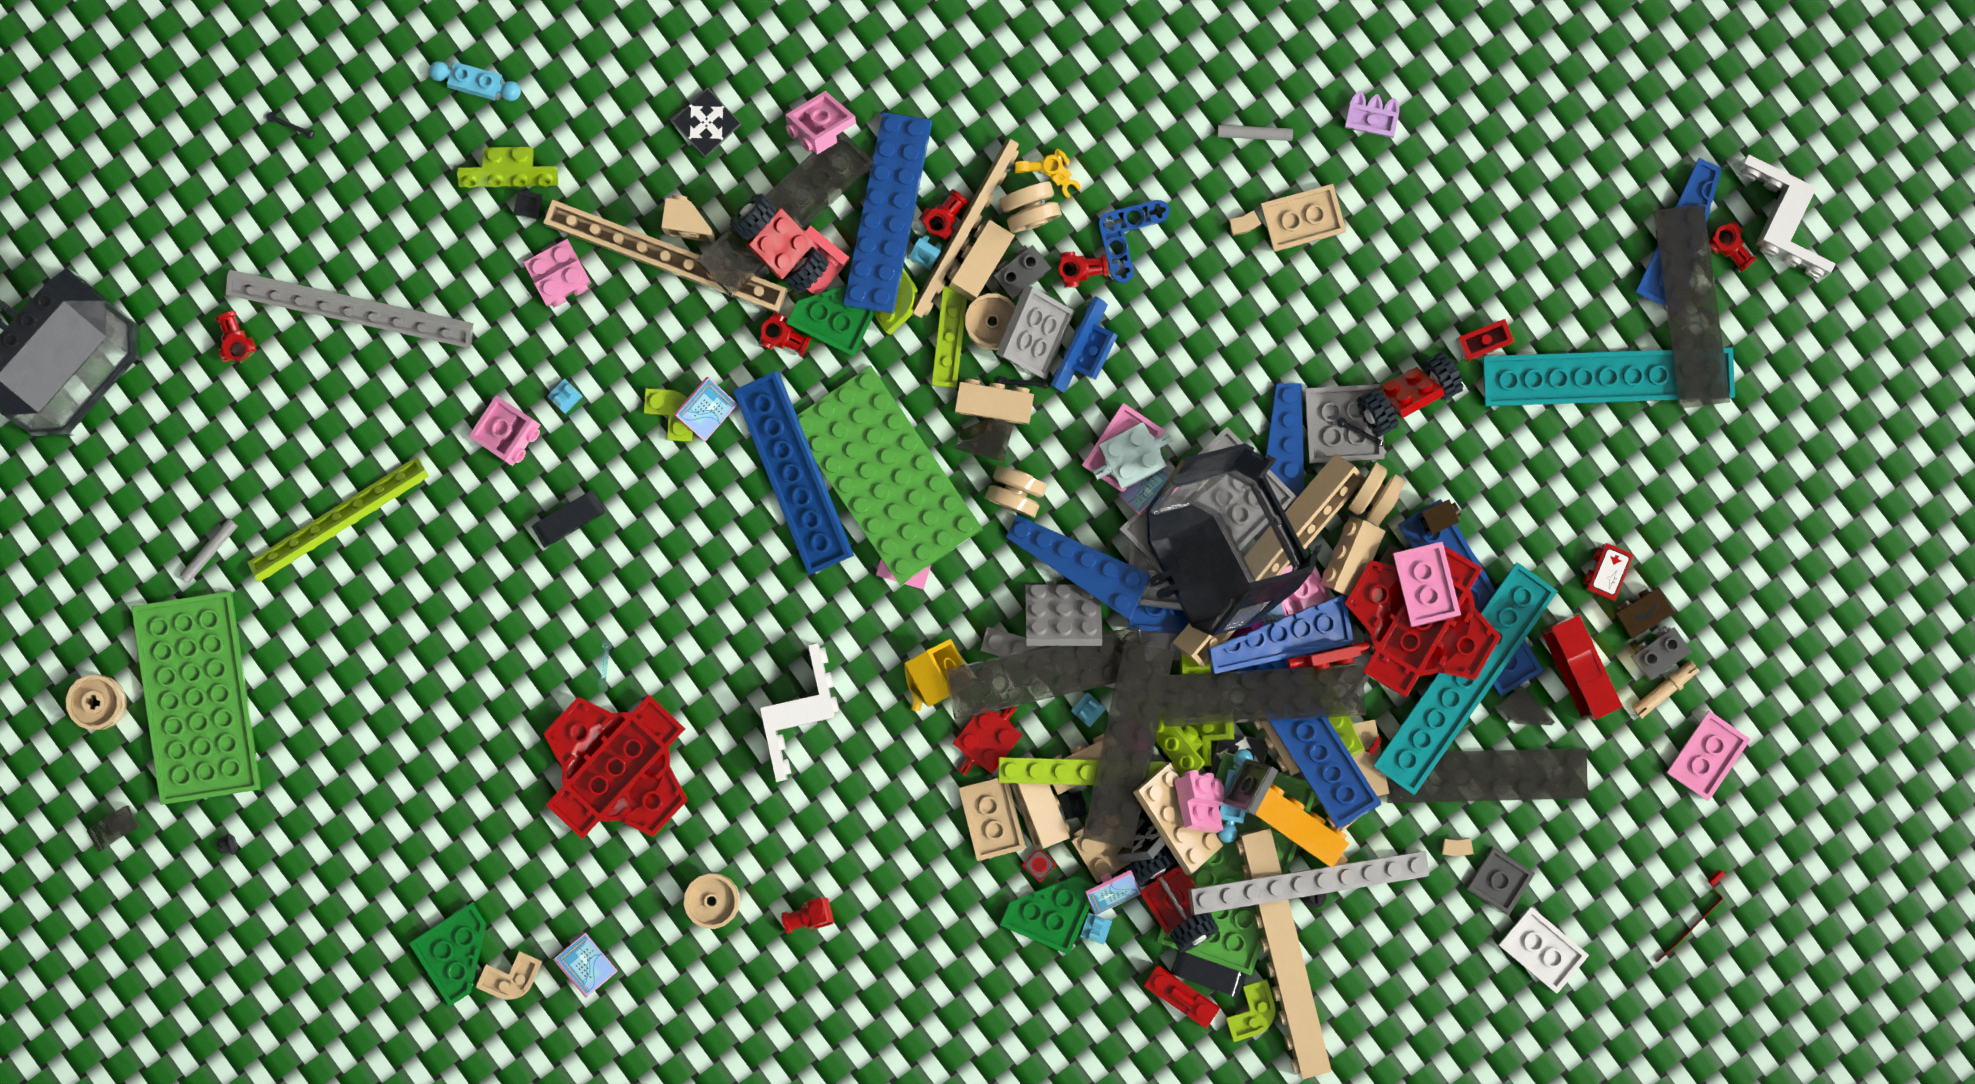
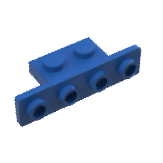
(1087, 349)

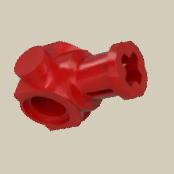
(945, 214)
(1734, 248)
(1082, 266)
(233, 337)
(784, 337)
(813, 915)

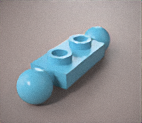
(474, 81)
(1228, 813)

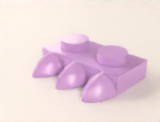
(1372, 117)

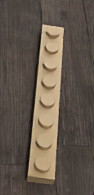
(969, 220)

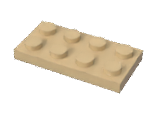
(1161, 804)

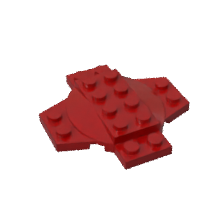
(1405, 652)
(615, 766)

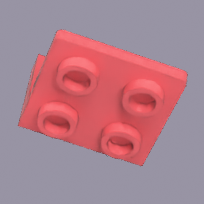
(835, 257)

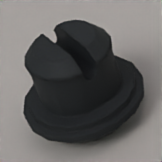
(228, 844)
(1315, 900)

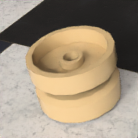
(1030, 207)
(977, 320)
(1015, 493)
(1376, 494)
(81, 702)
(698, 894)

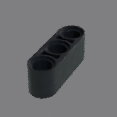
(568, 518)
(1208, 973)

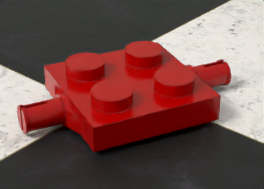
(1336, 656)
(987, 739)

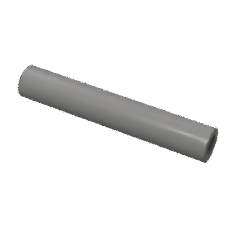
(1250, 132)
(208, 550)

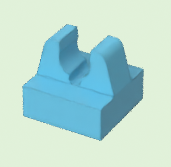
(925, 253)
(564, 396)
(1088, 709)
(1096, 928)

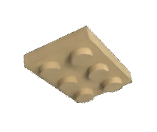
(1303, 218)
(991, 819)

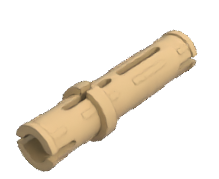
(1665, 689)

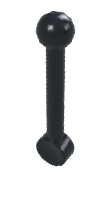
(272, 117)
(1045, 384)
(1341, 422)

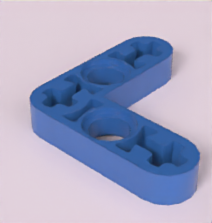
(1118, 234)

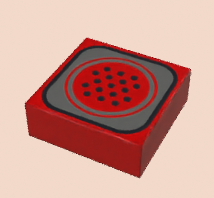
(1039, 864)

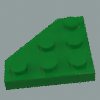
(830, 321)
(1051, 914)
(453, 952)

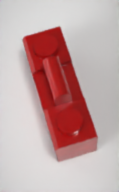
(1181, 996)

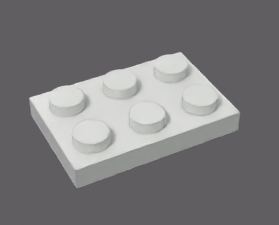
(1543, 950)

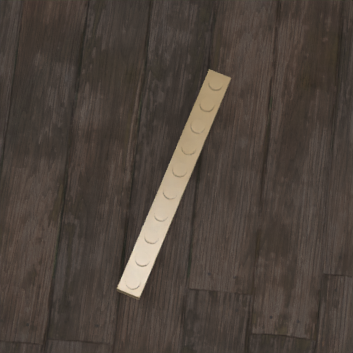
(655, 253)
(1308, 517)
(1285, 960)

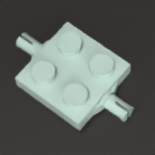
(1132, 456)

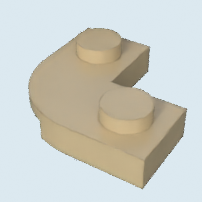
(511, 984)

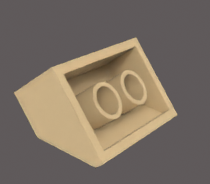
(684, 221)

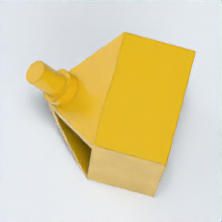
(927, 674)

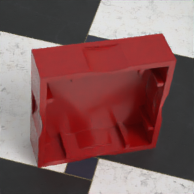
(1581, 668)

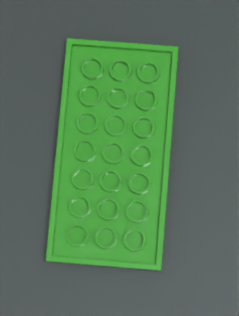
(886, 476)
(196, 698)
(1238, 938)

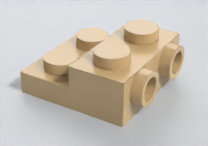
(1098, 856)

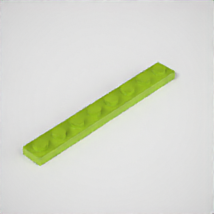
(338, 519)
(1056, 770)

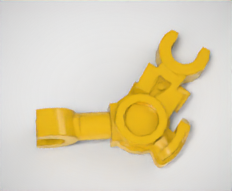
(1052, 167)

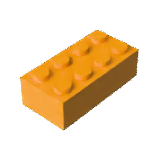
(1302, 828)

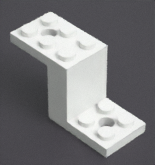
(1785, 217)
(799, 712)

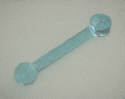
(607, 645)

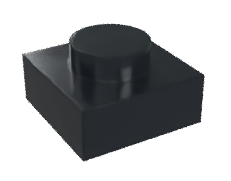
(528, 204)
(1073, 805)

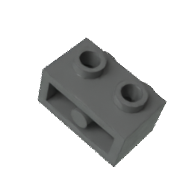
(1022, 271)
(1660, 653)

